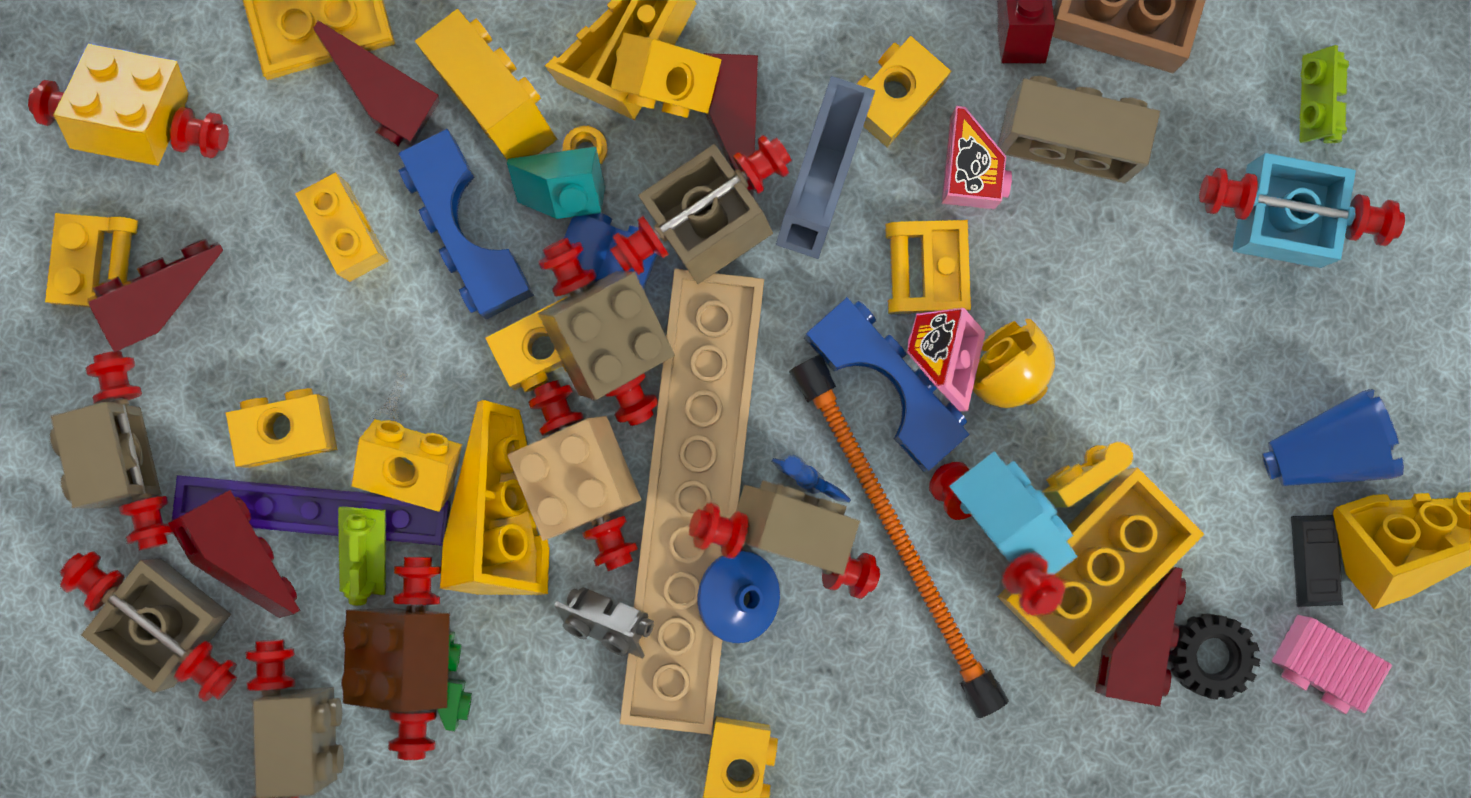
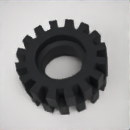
(1240, 656)

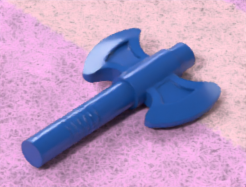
(809, 478)

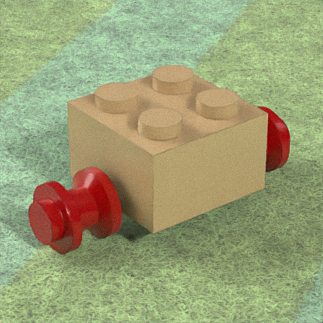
(576, 476)

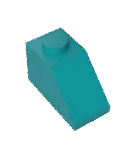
(559, 182)

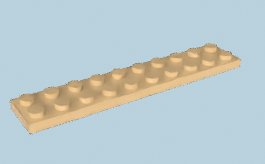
(692, 463)

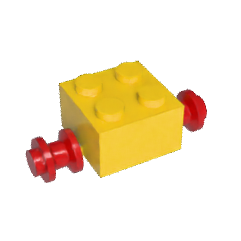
(126, 108)

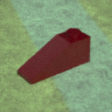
(387, 95)
(734, 106)

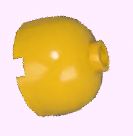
(1015, 366)

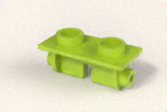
(1321, 82)
(361, 553)

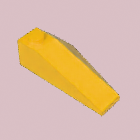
(490, 531)

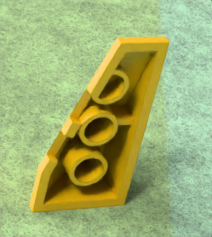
(1403, 544)

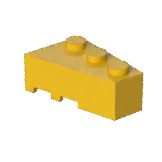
(591, 60)
(486, 85)

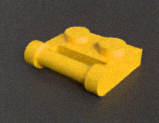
(78, 255)
(943, 266)
(1099, 466)

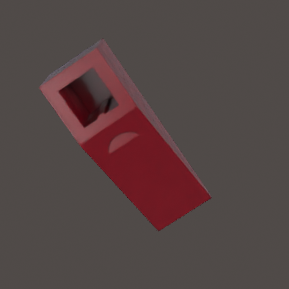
(1025, 30)
(146, 303)
(227, 548)
(1138, 650)

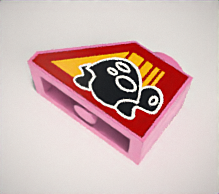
(973, 165)
(948, 351)

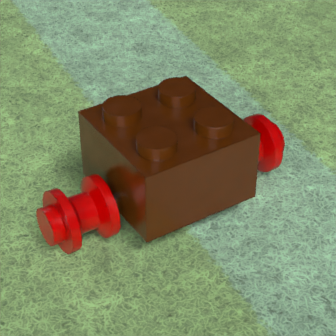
(401, 659)

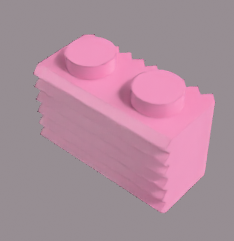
(1331, 664)

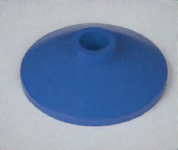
(723, 594)

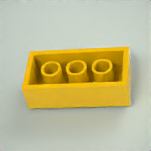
(1122, 551)

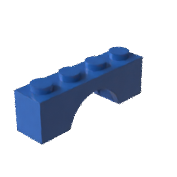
(440, 177)
(926, 426)

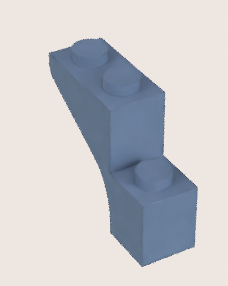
(825, 167)

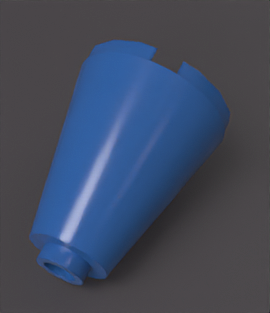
(1338, 446)

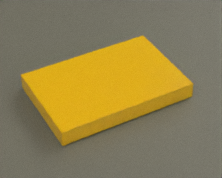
(286, 33)

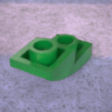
(457, 700)

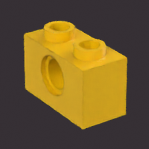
(666, 74)
(919, 74)
(341, 227)
(514, 353)
(253, 432)
(384, 472)
(734, 741)

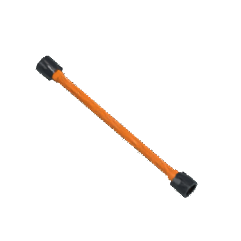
(979, 684)

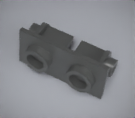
(588, 616)

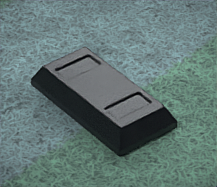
(1316, 561)

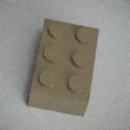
(1078, 129)

